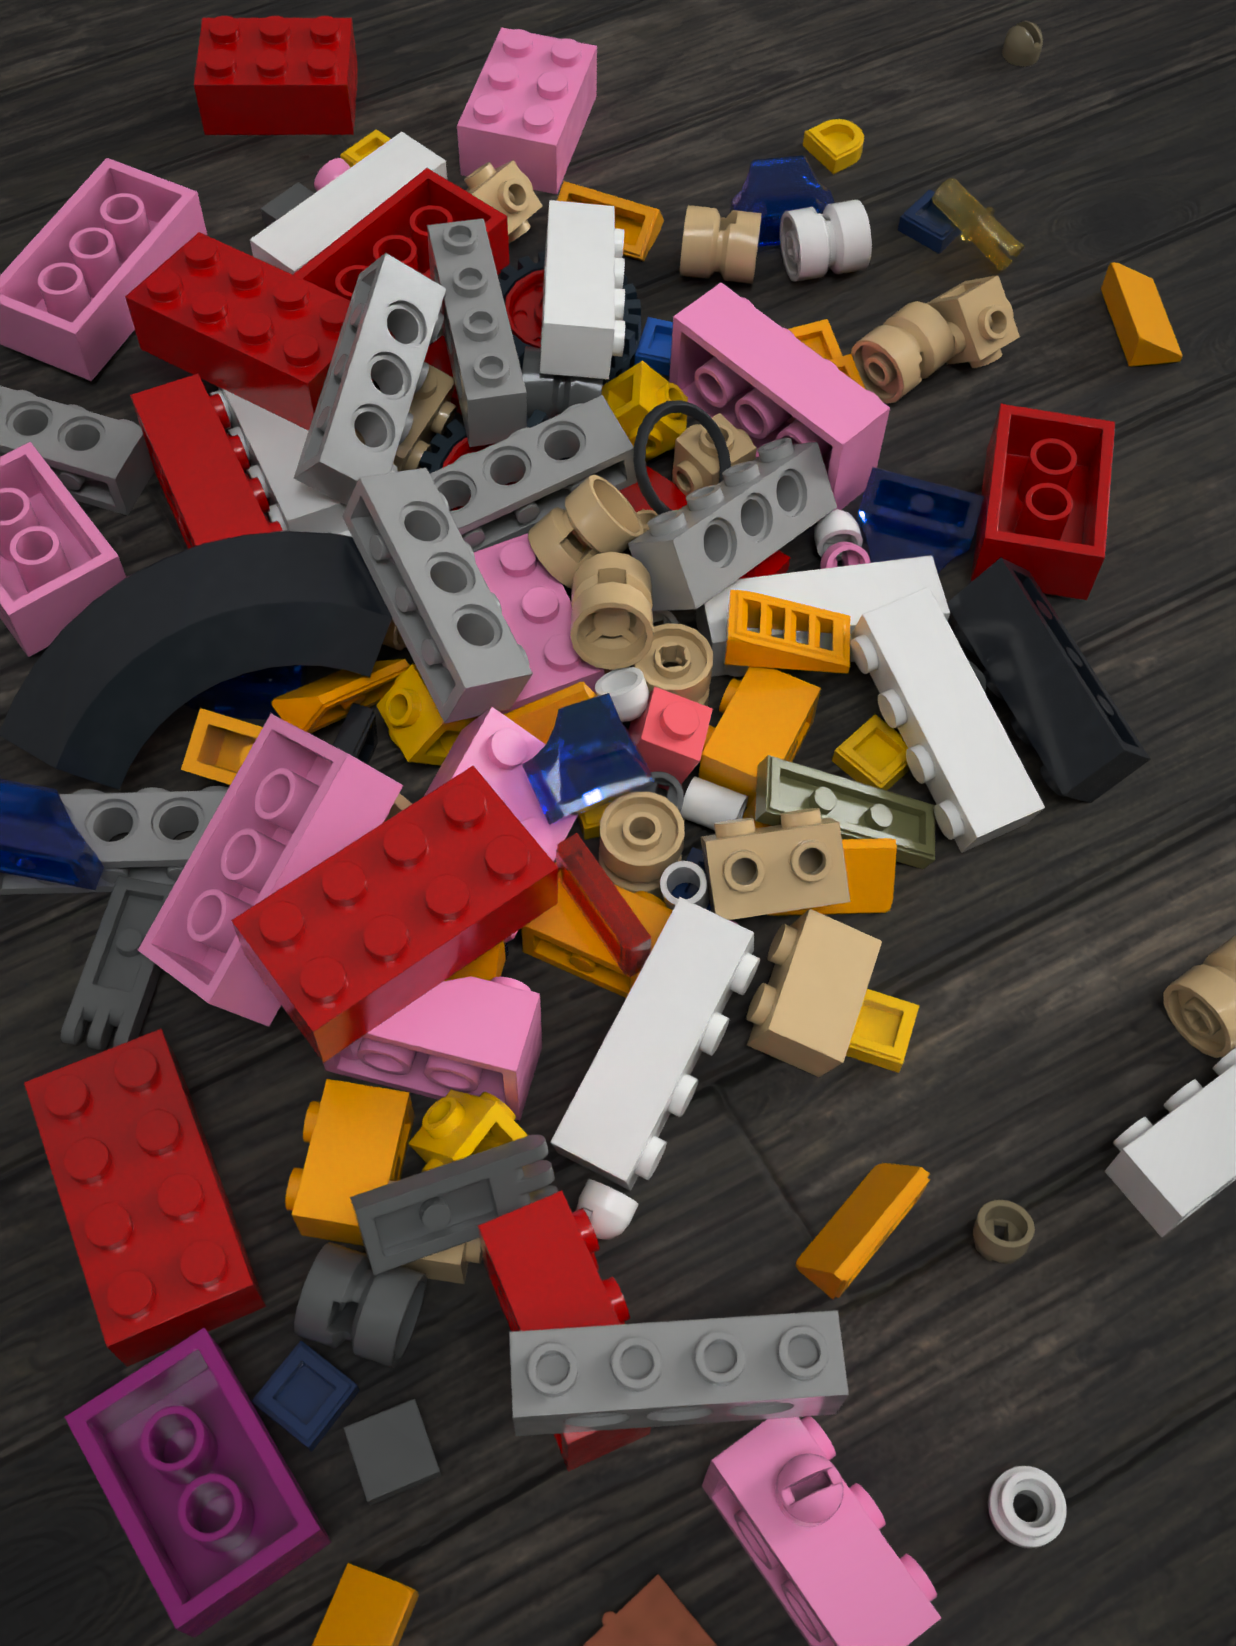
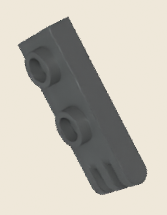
(116, 976)
(450, 1201)

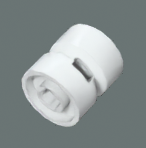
(831, 239)

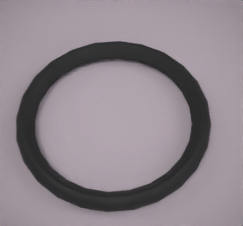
(642, 437)

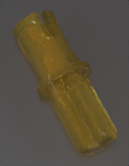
(976, 223)

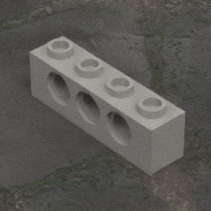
(383, 299)
(477, 332)
(91, 454)
(531, 458)
(734, 524)
(436, 594)
(148, 851)
(677, 1373)

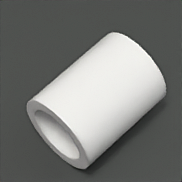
(711, 803)
(680, 873)

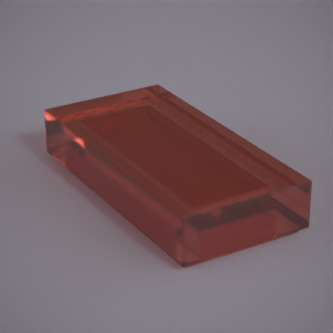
(602, 905)

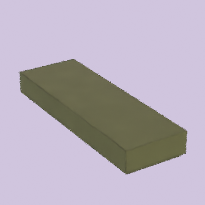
(859, 808)

